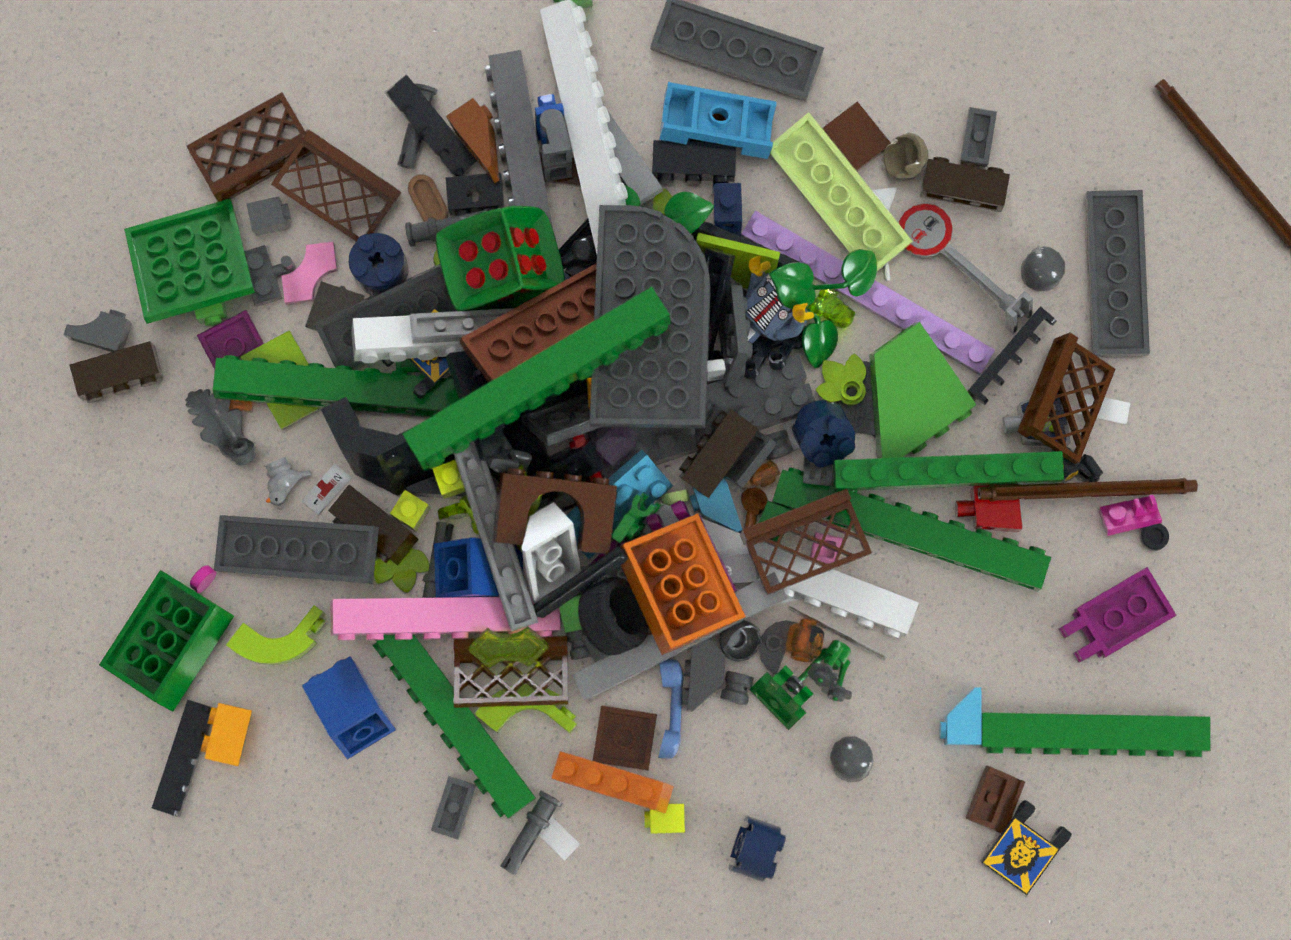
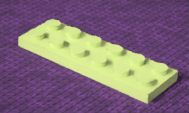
(838, 191)

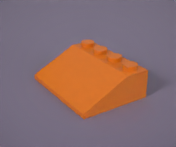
(680, 584)

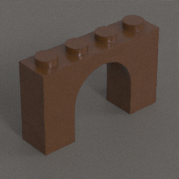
(593, 499)

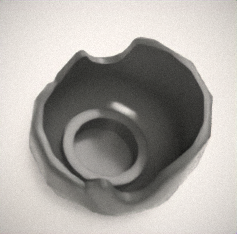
(1043, 269)
(740, 641)
(851, 759)

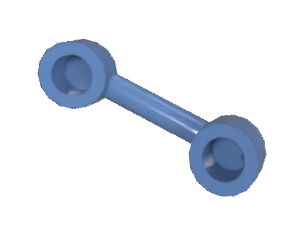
(673, 678)

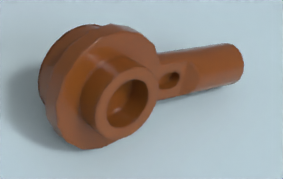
(754, 503)

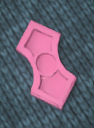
(301, 283)

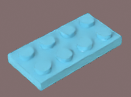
(632, 478)

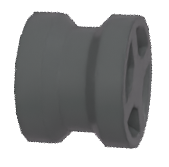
(782, 447)

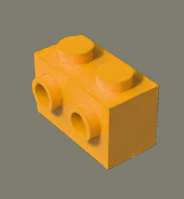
(227, 734)

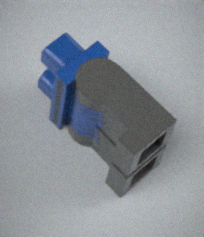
(554, 139)

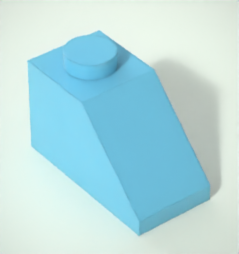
(718, 507)
(963, 722)

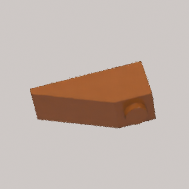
(476, 132)

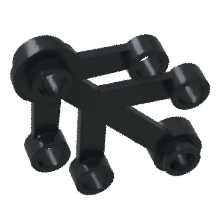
(762, 348)

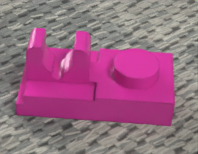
(1130, 515)

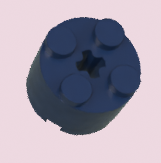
(371, 250)
(824, 433)
(756, 849)

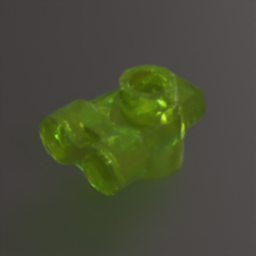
(832, 308)

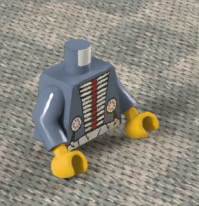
(767, 311)

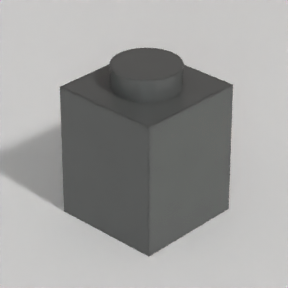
(268, 215)

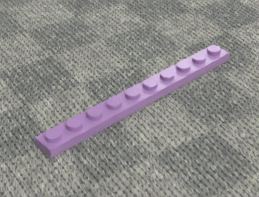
(878, 299)

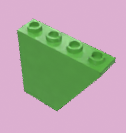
(913, 393)

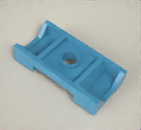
(689, 115)

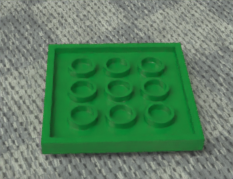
(189, 261)

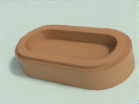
(427, 198)

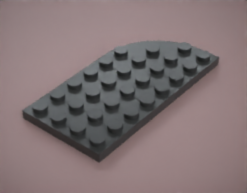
(667, 375)

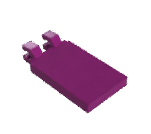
(1120, 615)

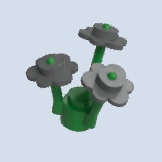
(834, 658)

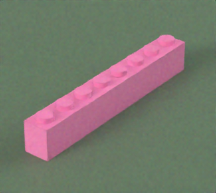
(427, 617)

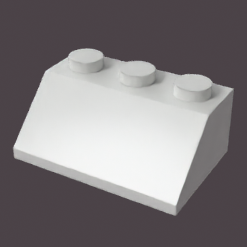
(549, 551)

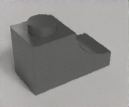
(106, 332)

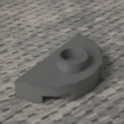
(773, 645)

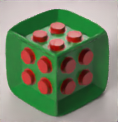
(499, 258)

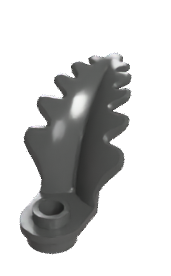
(220, 426)

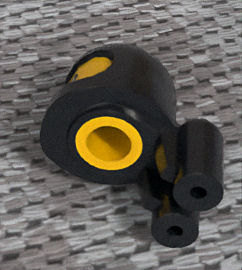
(1086, 469)

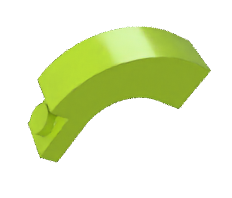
(278, 650)
(498, 716)

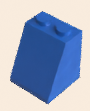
(464, 569)
(348, 707)

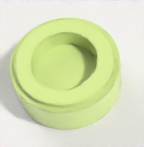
(674, 497)

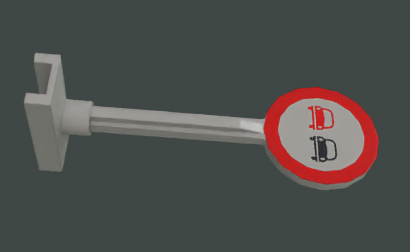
(931, 235)

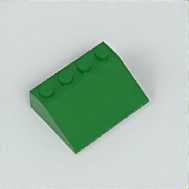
(166, 641)

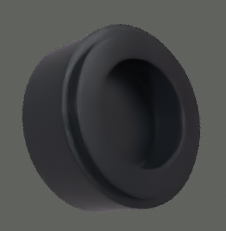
(1154, 537)

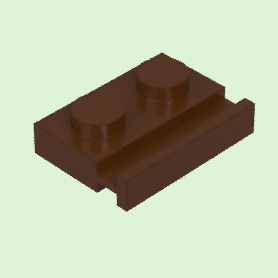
(995, 799)

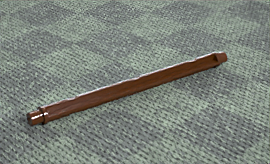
(1225, 161)
(1087, 489)

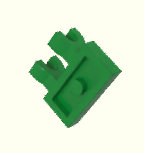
(632, 522)
(777, 700)

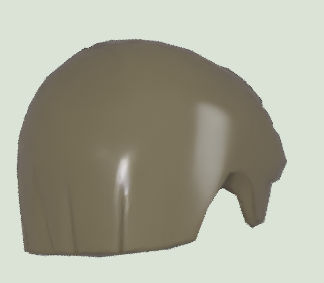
(906, 156)

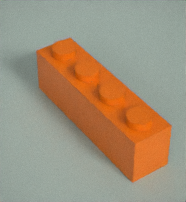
(612, 782)

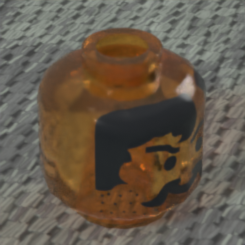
(804, 640)

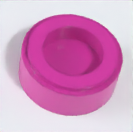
(202, 578)

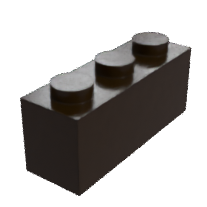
(965, 184)
(116, 372)
(717, 451)
(393, 538)

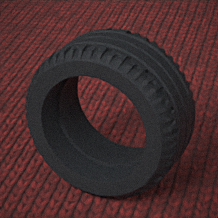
(599, 623)

